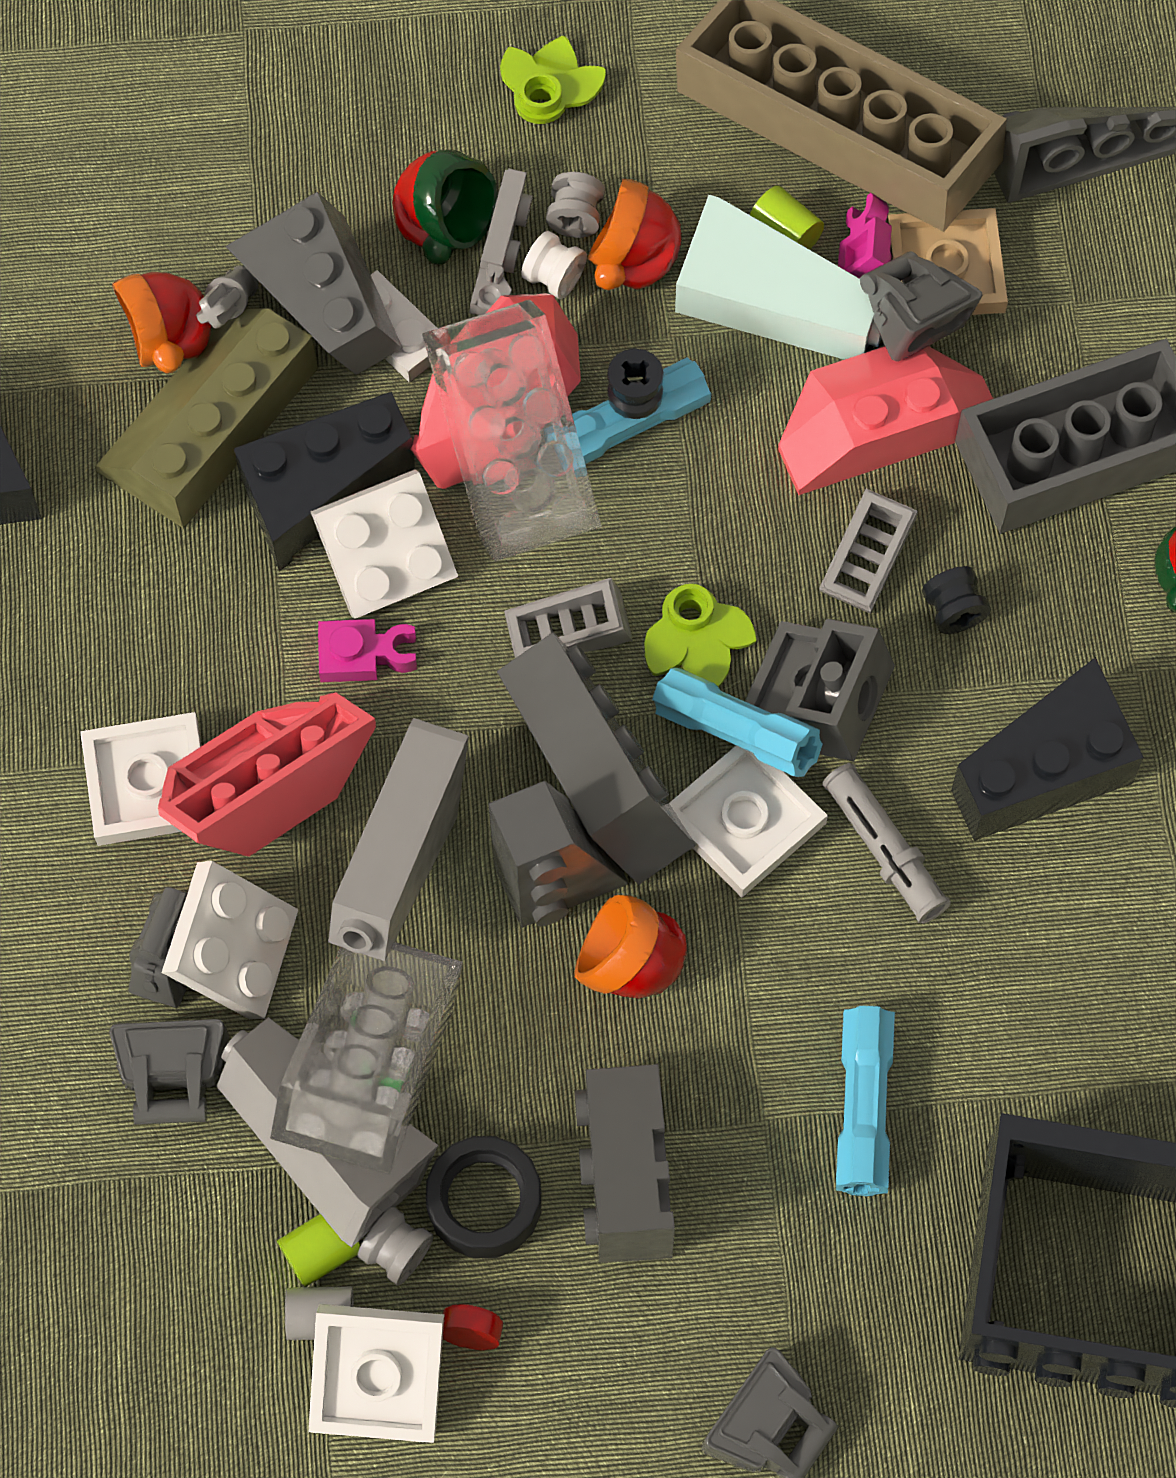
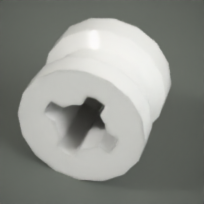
(554, 264)

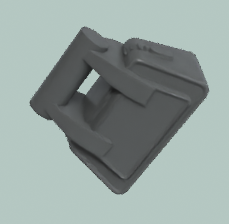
(921, 308)
(151, 950)
(167, 1058)
(763, 1414)

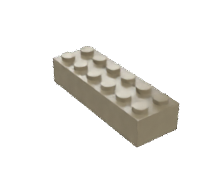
(842, 107)

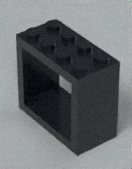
(1083, 1159)

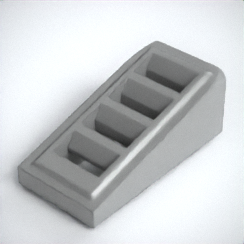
(882, 509)
(583, 599)

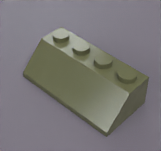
(211, 405)

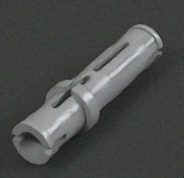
(899, 861)

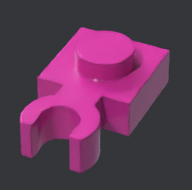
(868, 239)
(353, 650)

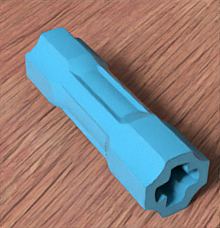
(603, 428)
(769, 736)
(863, 1142)

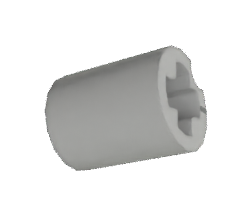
(302, 1305)

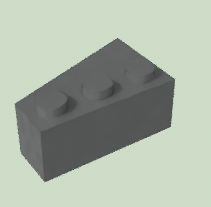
(321, 280)
(547, 855)
(625, 1164)

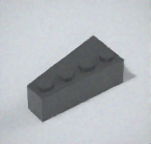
(595, 758)

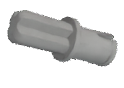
(227, 296)

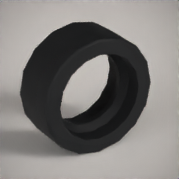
(483, 1150)

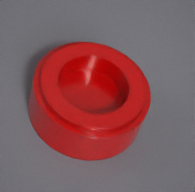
(472, 1327)

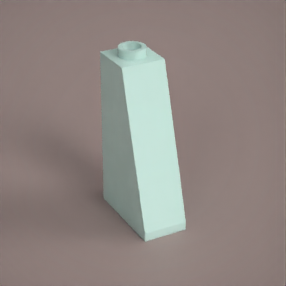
(771, 286)

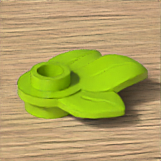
(549, 76)
(697, 644)

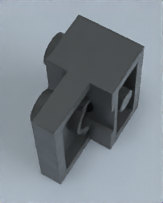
(825, 680)

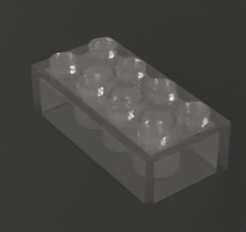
(512, 429)
(366, 1055)

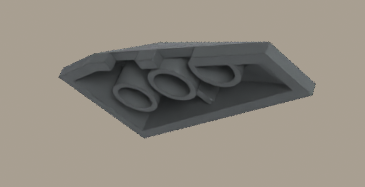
(1074, 144)

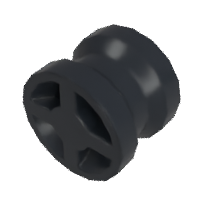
(640, 397)
(956, 600)

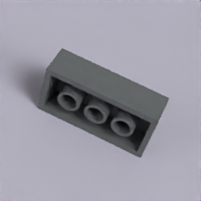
(1073, 436)

